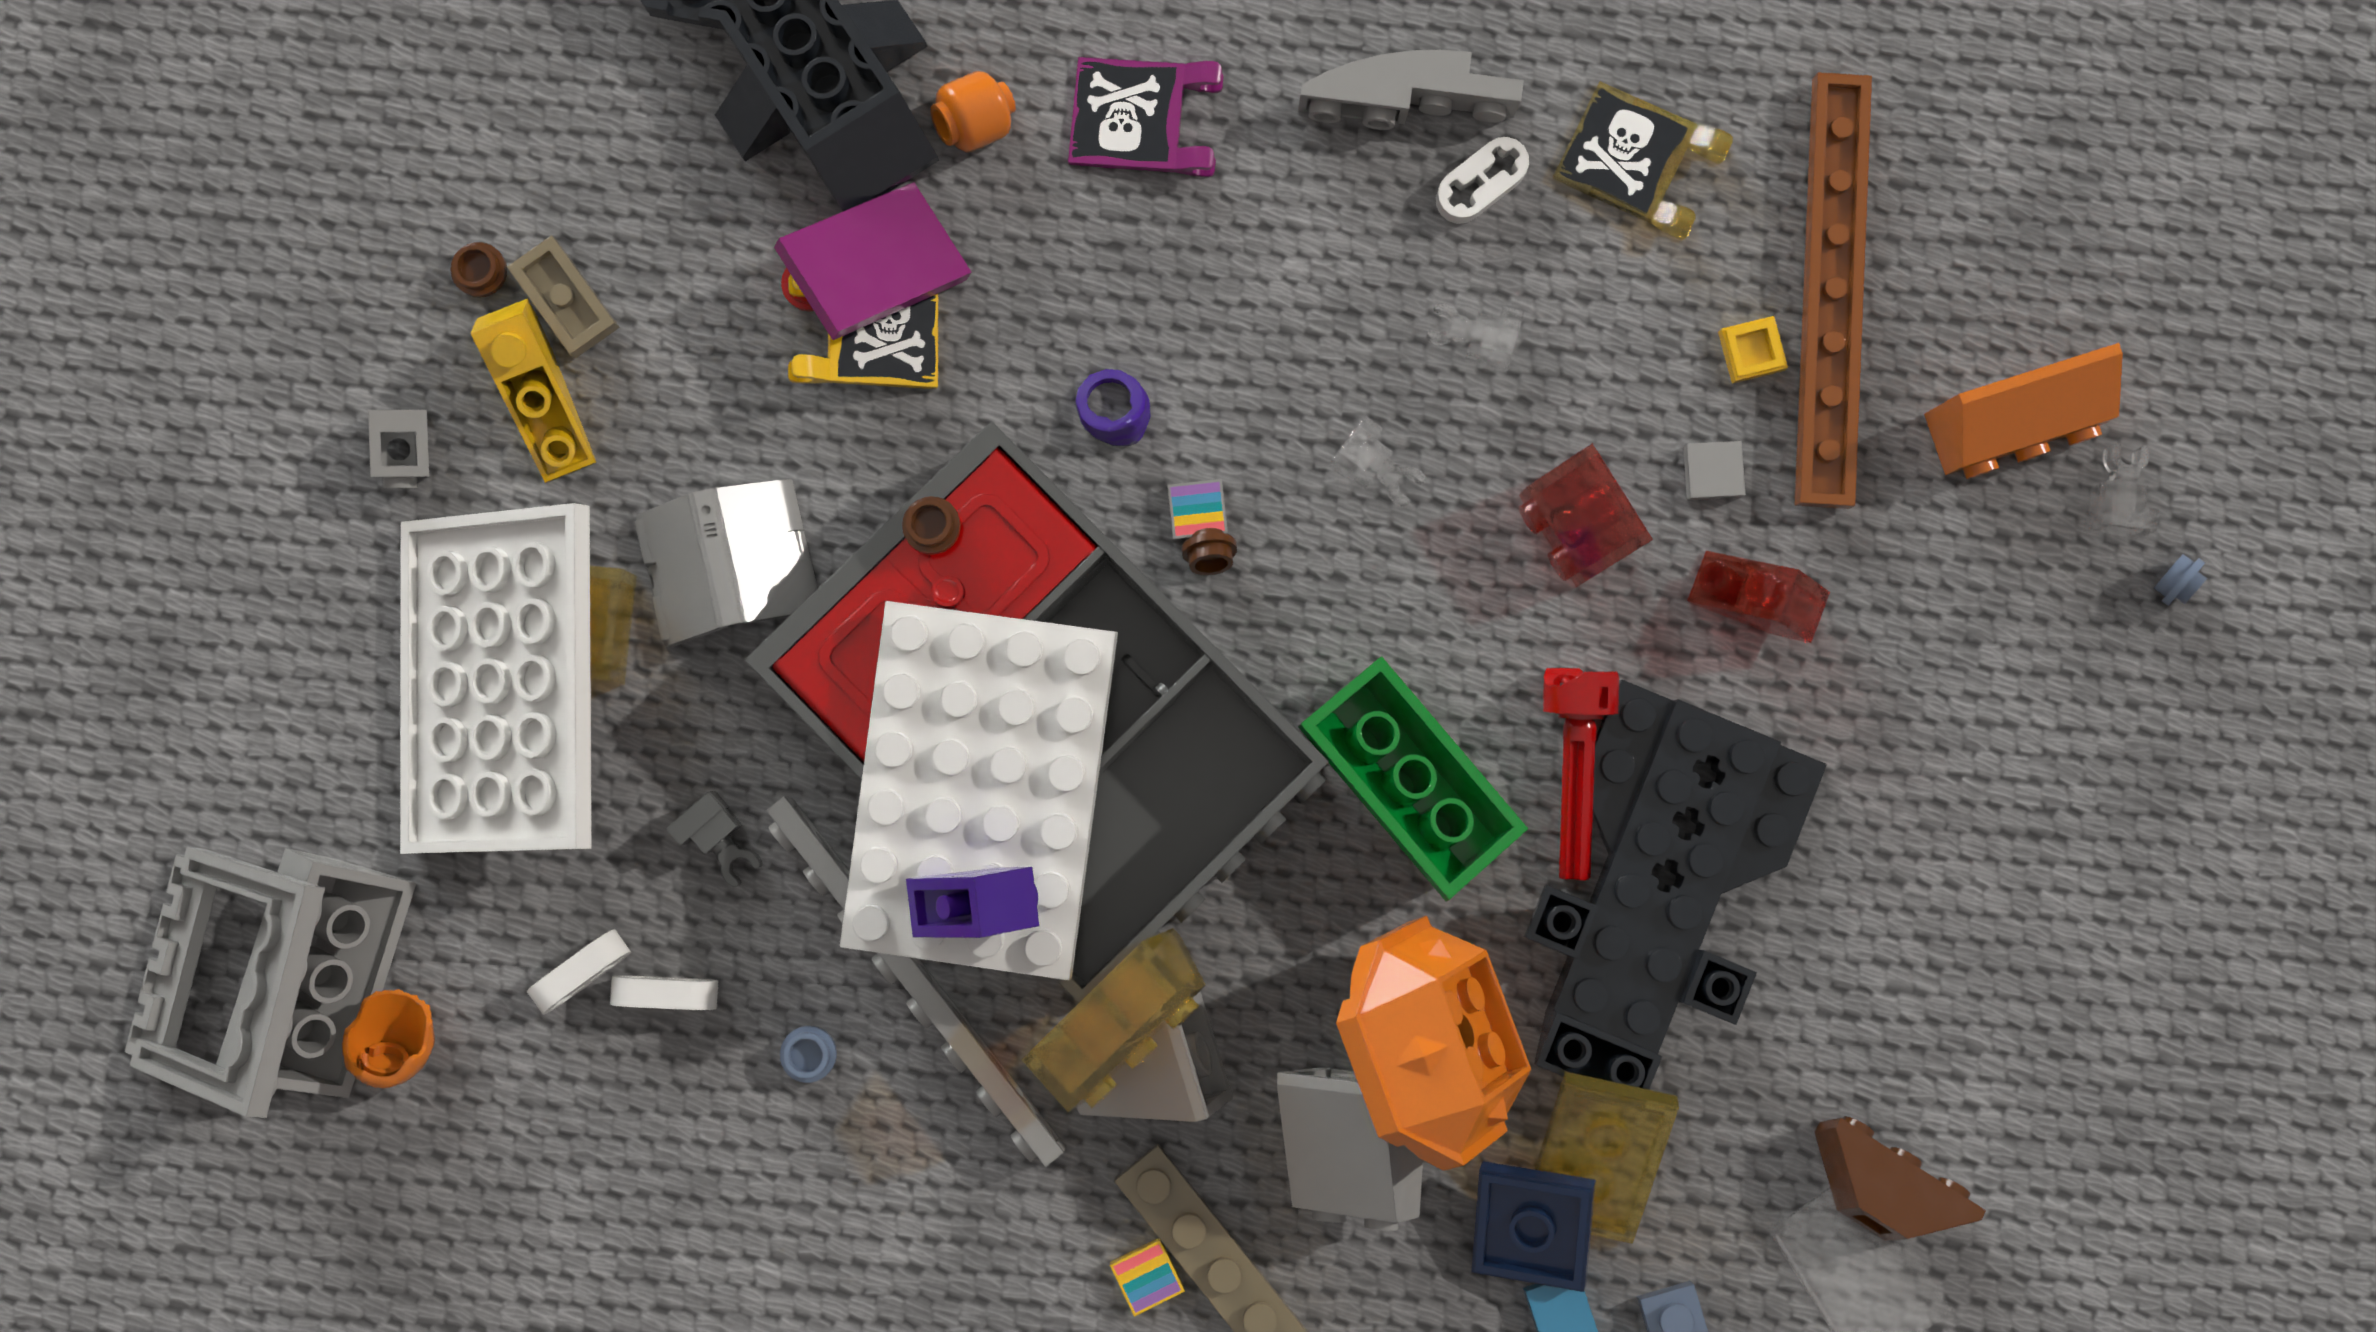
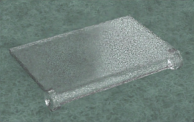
(1856, 1275)

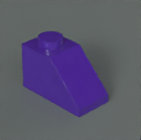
(973, 903)

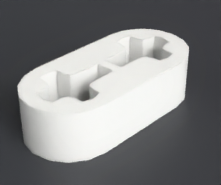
(1473, 171)
(578, 971)
(664, 992)

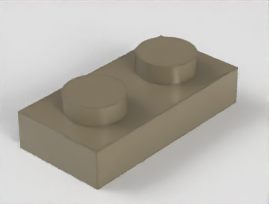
(563, 297)

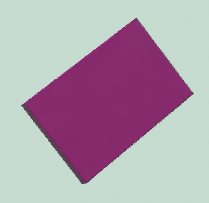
(872, 260)

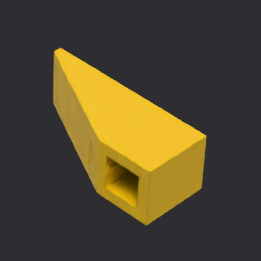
(533, 388)

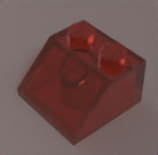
(1583, 517)

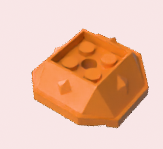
(1432, 1043)

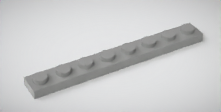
(928, 1001)

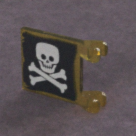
(1630, 153)

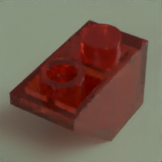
(1760, 595)

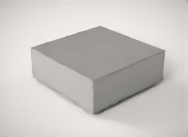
(1714, 470)

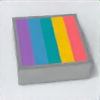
(1196, 507)

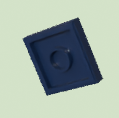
(1533, 1226)

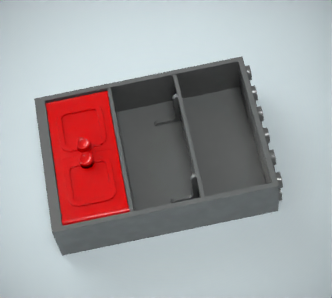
(1188, 740)

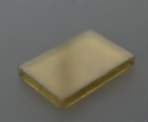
(1612, 1137)

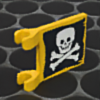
(888, 352)

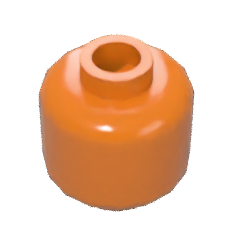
(973, 111)

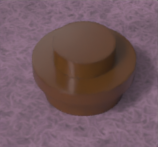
(478, 269)
(931, 525)
(1209, 551)

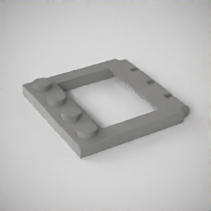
(276, 975)

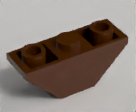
(1886, 1186)

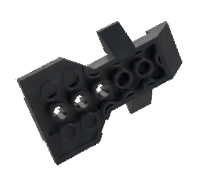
(824, 79)
(1639, 946)

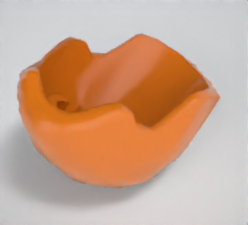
(388, 1039)

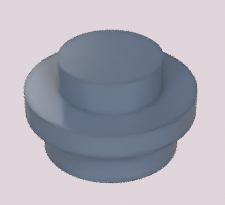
(2181, 580)
(808, 1054)

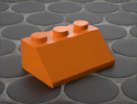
(2028, 412)

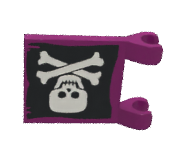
(1132, 115)

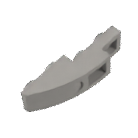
(1386, 85)

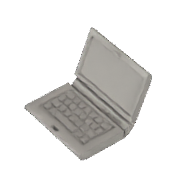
(725, 558)

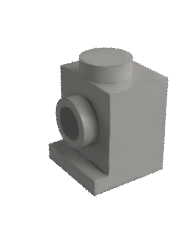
(404, 425)

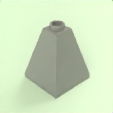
(1176, 1081)

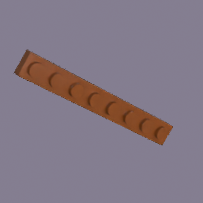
(1833, 291)

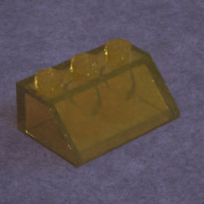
(1118, 1021)

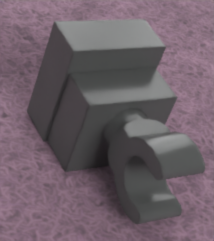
(709, 826)

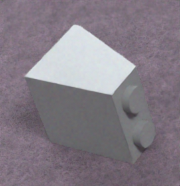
(1337, 1157)

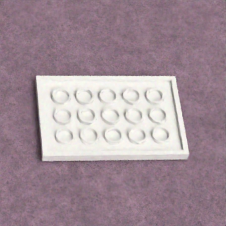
(496, 681)
(979, 763)

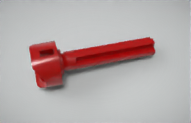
(1580, 701)

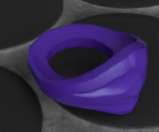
(1122, 431)

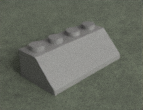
(344, 965)

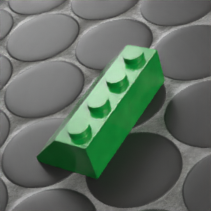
(1413, 778)

